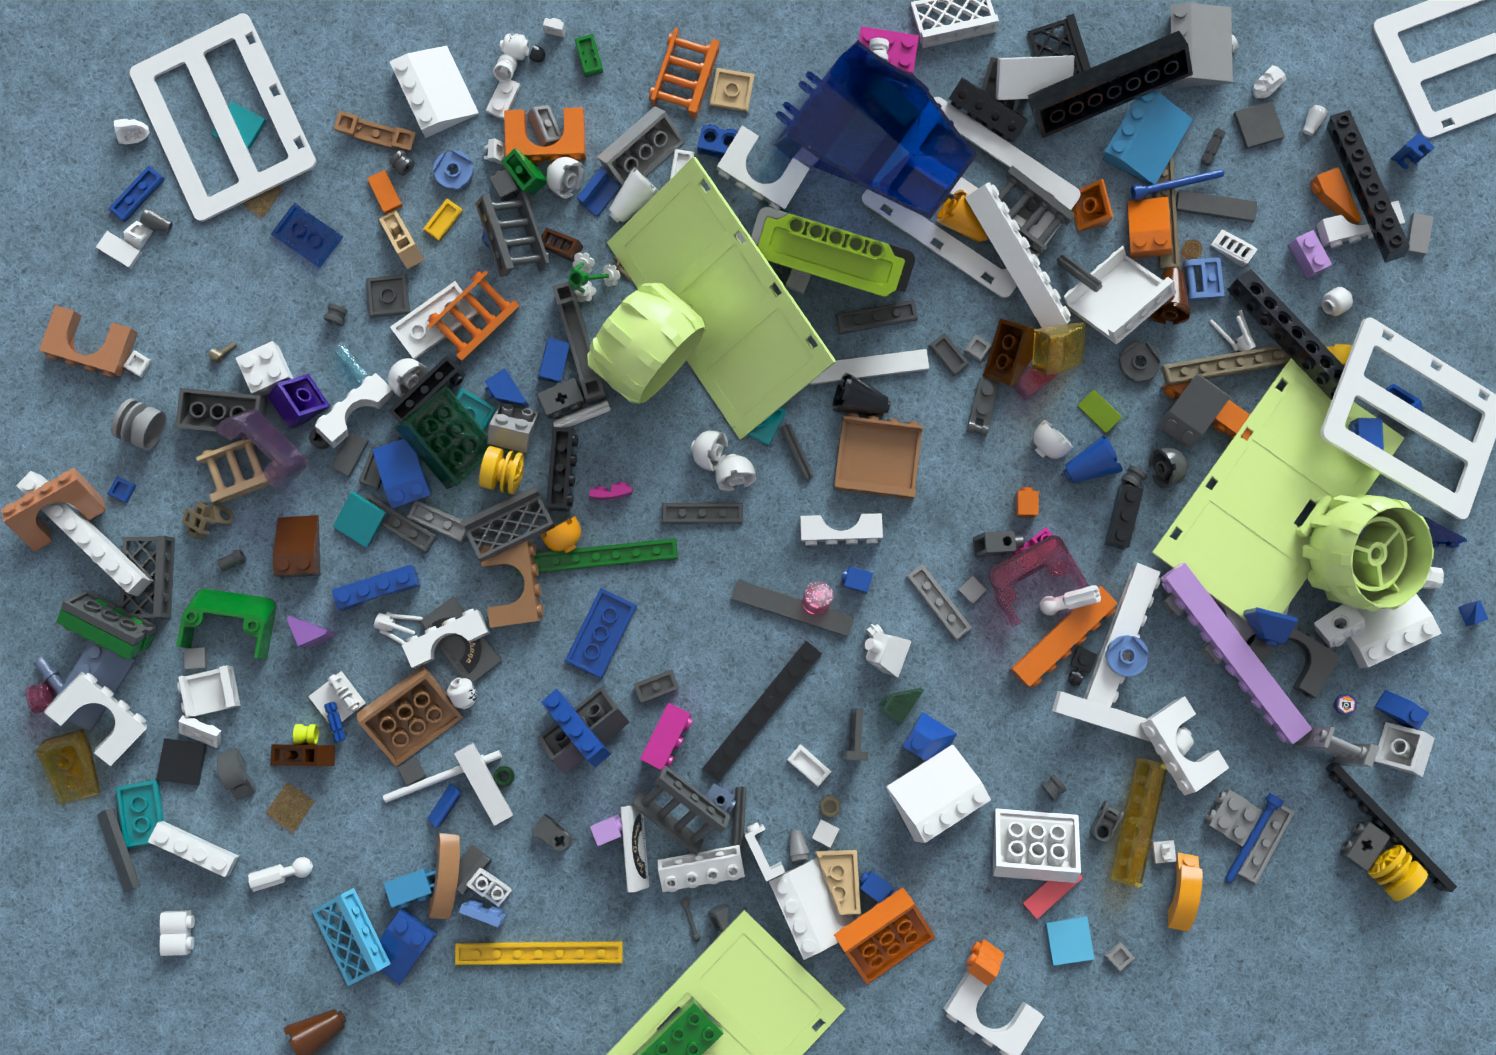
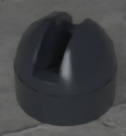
(537, 54)

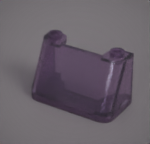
(285, 457)

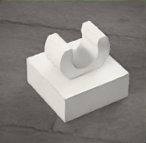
(496, 151)
(1164, 851)

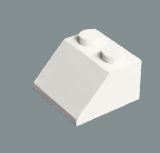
(1404, 749)

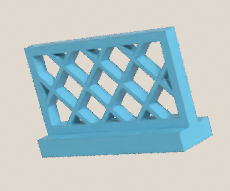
(361, 932)

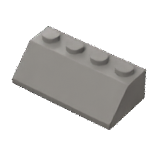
(642, 146)

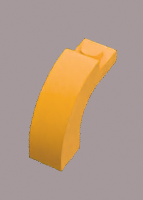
(1187, 893)

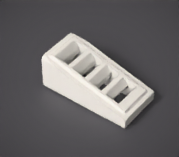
(1236, 258)

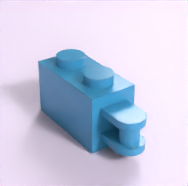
(410, 887)

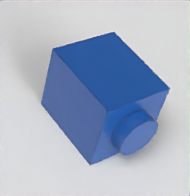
(857, 579)
(874, 886)

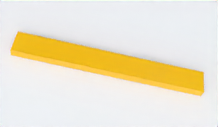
(539, 953)

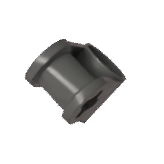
(1107, 821)
(549, 830)

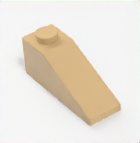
(401, 239)

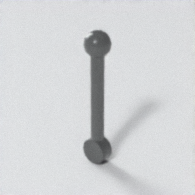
(696, 937)

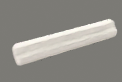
(583, 415)

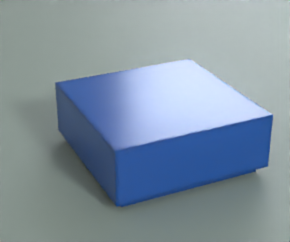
(121, 489)

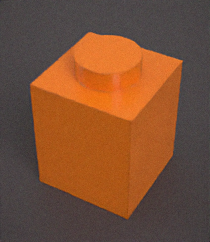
(1026, 502)

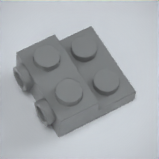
(1233, 817)

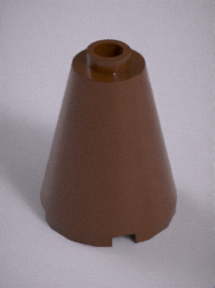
(1177, 307)
(315, 1032)

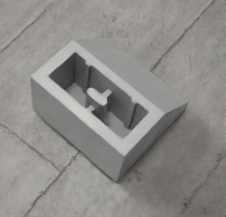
(512, 427)

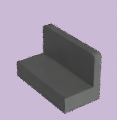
(469, 864)

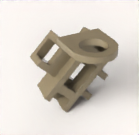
(202, 516)

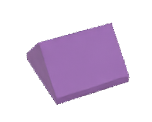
(308, 634)

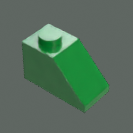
(524, 172)

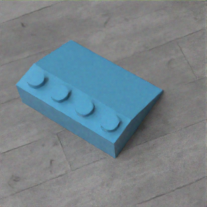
(1147, 137)

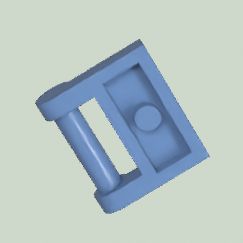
(1210, 278)

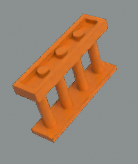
(698, 87)
(491, 320)

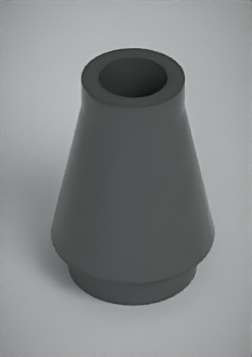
(154, 220)

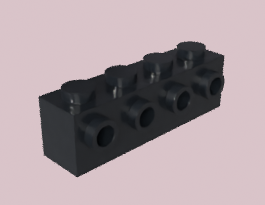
(988, 109)
(443, 374)
(560, 470)

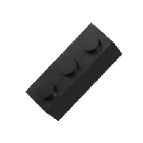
(1124, 516)

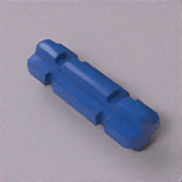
(334, 721)

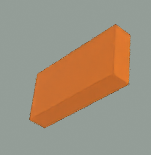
(384, 192)

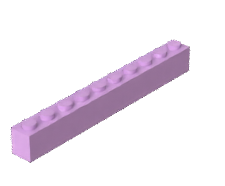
(1236, 654)

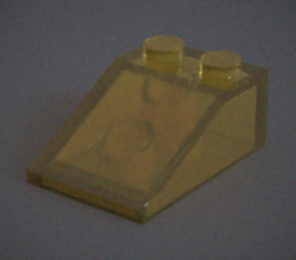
(1058, 348)
(69, 766)

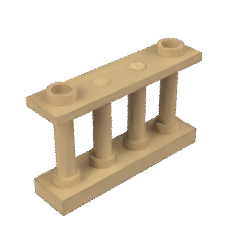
(241, 486)

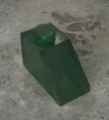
(899, 704)

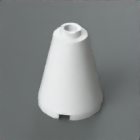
(632, 196)

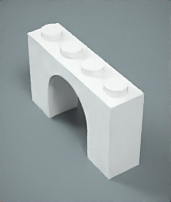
(734, 167)
(85, 691)
(1162, 730)
(1011, 1037)

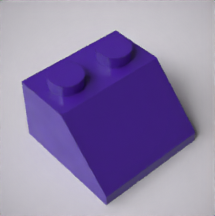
(298, 400)

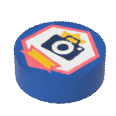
(1345, 704)

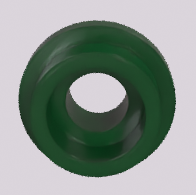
(497, 776)

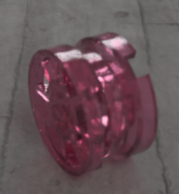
(817, 599)
(39, 696)

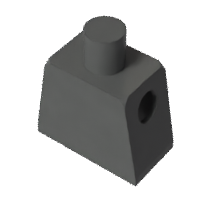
(997, 543)

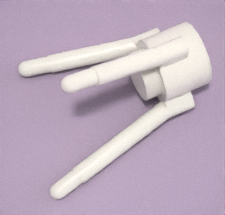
(1245, 342)
(386, 623)

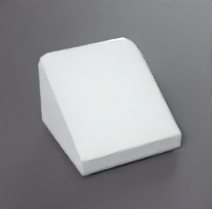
(137, 235)

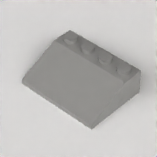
(1209, 42)

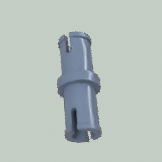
(49, 673)

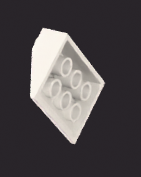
(434, 89)
(1391, 632)
(937, 794)
(1036, 846)
(809, 908)

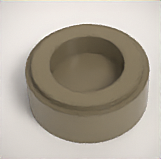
(829, 806)

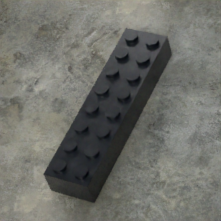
(1111, 84)

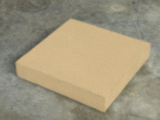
(732, 90)

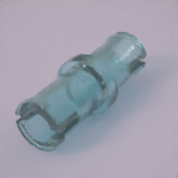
(351, 363)

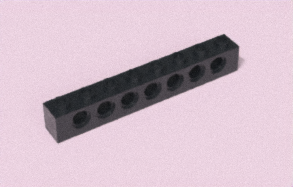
(1367, 186)
(1288, 331)

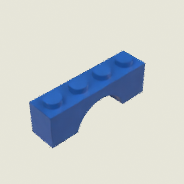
(376, 586)
(575, 728)

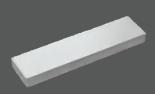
(483, 784)

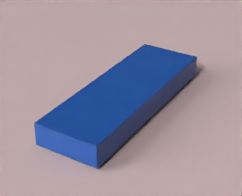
(136, 194)

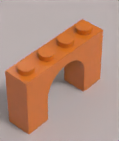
(570, 145)

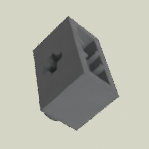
(551, 397)
(1374, 842)

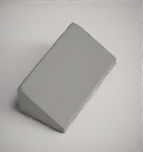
(544, 125)

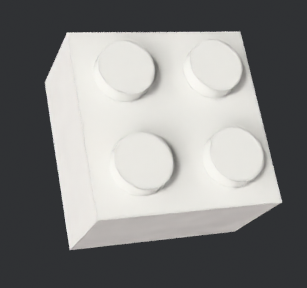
(264, 368)

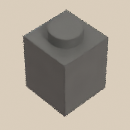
(504, 185)

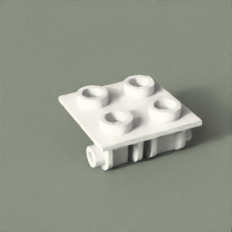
(340, 691)

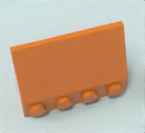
(884, 935)

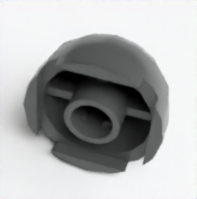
(1169, 467)

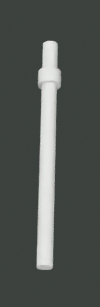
(436, 778)

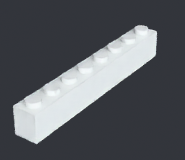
(1017, 257)
(90, 540)
(1126, 621)

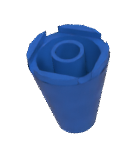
(1093, 462)

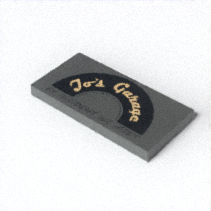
(469, 658)

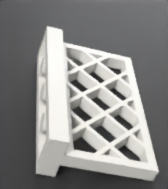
(957, 29)

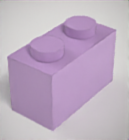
(1310, 254)
(607, 830)

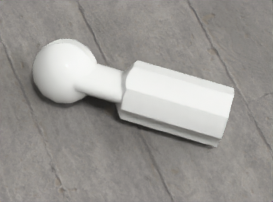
(1074, 599)
(277, 874)

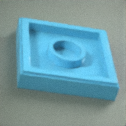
(1069, 940)

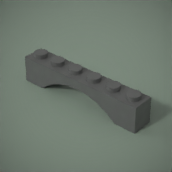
(579, 341)

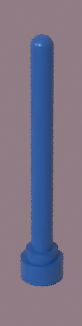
(1139, 191)
(1273, 803)

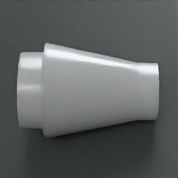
(798, 847)

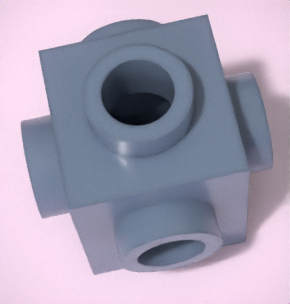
(724, 791)

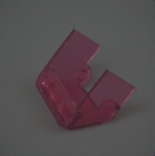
(1047, 553)

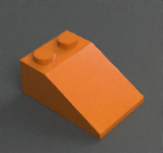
(1149, 228)

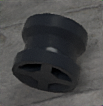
(321, 443)

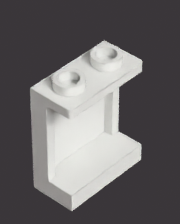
(208, 691)
(768, 872)

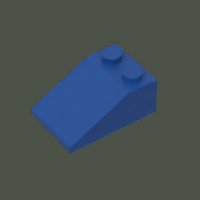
(401, 473)
(404, 944)

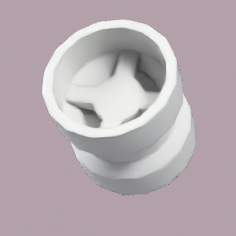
(880, 47)
(505, 68)

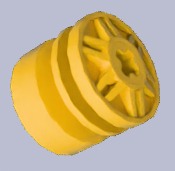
(497, 469)
(1398, 873)

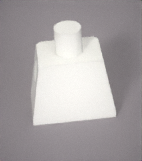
(887, 653)

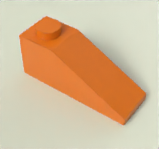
(1334, 193)

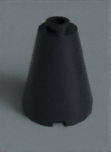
(859, 398)

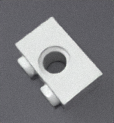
(1345, 615)

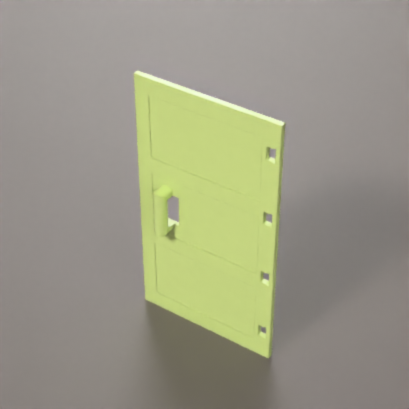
(753, 340)
(1243, 530)
(752, 991)

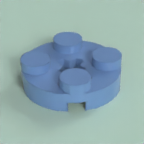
(450, 160)
(1138, 657)

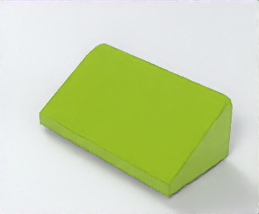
(1099, 411)

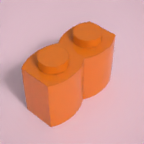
(984, 961)

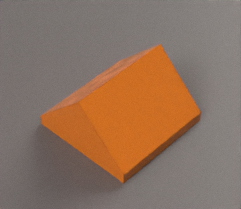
(1093, 207)

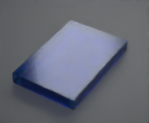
(306, 235)

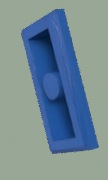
(444, 805)

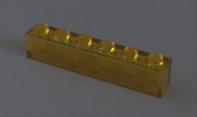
(1138, 822)

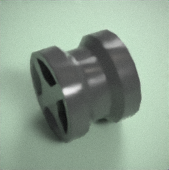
(402, 162)
(335, 314)
(1134, 476)
(1053, 787)

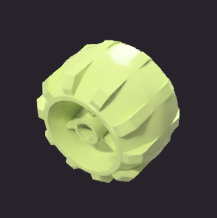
(645, 342)
(1379, 567)

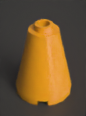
(960, 217)

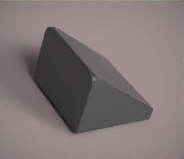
(719, 917)

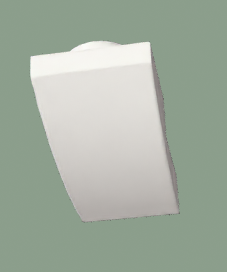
(489, 886)

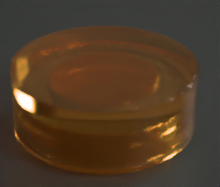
(1191, 249)

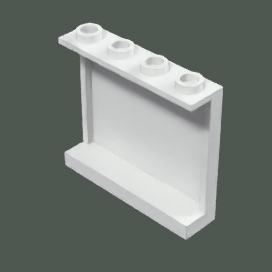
(1126, 296)

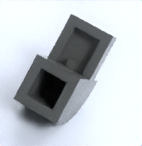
(233, 774)

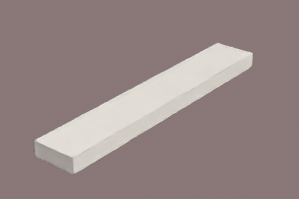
(875, 366)
(1099, 715)

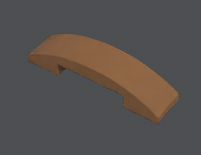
(374, 133)
(446, 876)

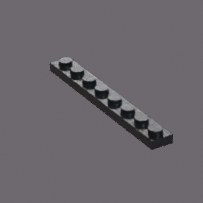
(762, 710)
(1383, 821)

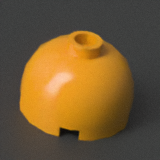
(563, 536)

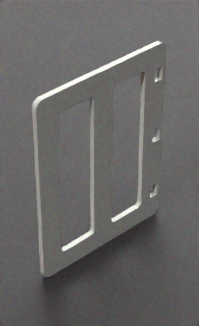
(193, 53)
(1410, 74)
(954, 250)
(1354, 383)

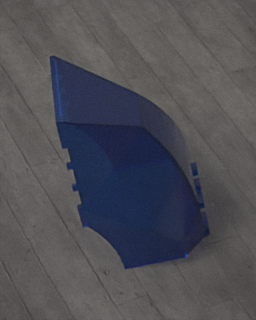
(877, 131)

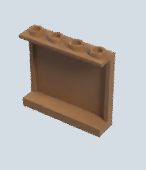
(878, 456)

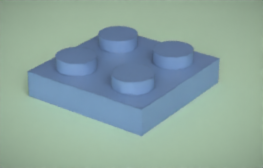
(476, 910)

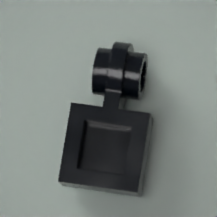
(1083, 661)

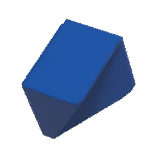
(1473, 613)

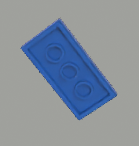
(601, 633)

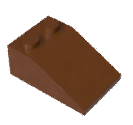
(1009, 352)
(297, 547)

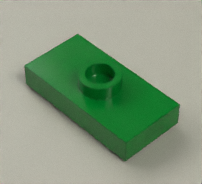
(588, 55)

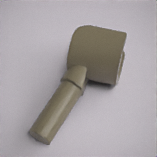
(620, 269)
(218, 356)

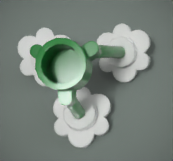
(579, 279)

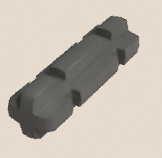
(1213, 147)

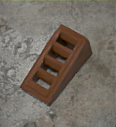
(573, 245)

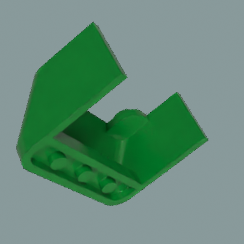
(256, 611)

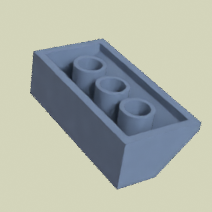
(108, 670)

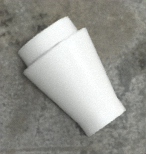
(1314, 119)

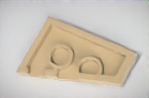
(842, 879)

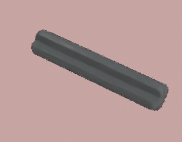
(1079, 273)
(797, 452)
(739, 816)

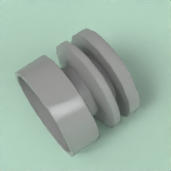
(138, 424)

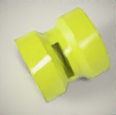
(305, 734)

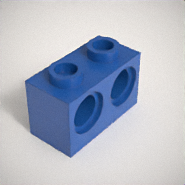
(717, 147)

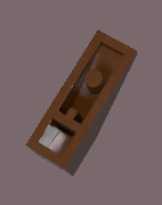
(302, 755)

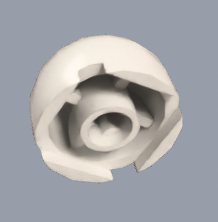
(565, 176)
(405, 375)
(1050, 441)
(708, 449)
(734, 471)

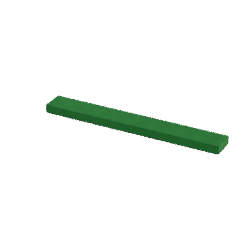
(606, 555)

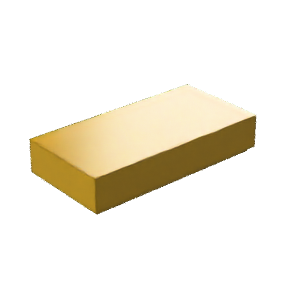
(443, 219)

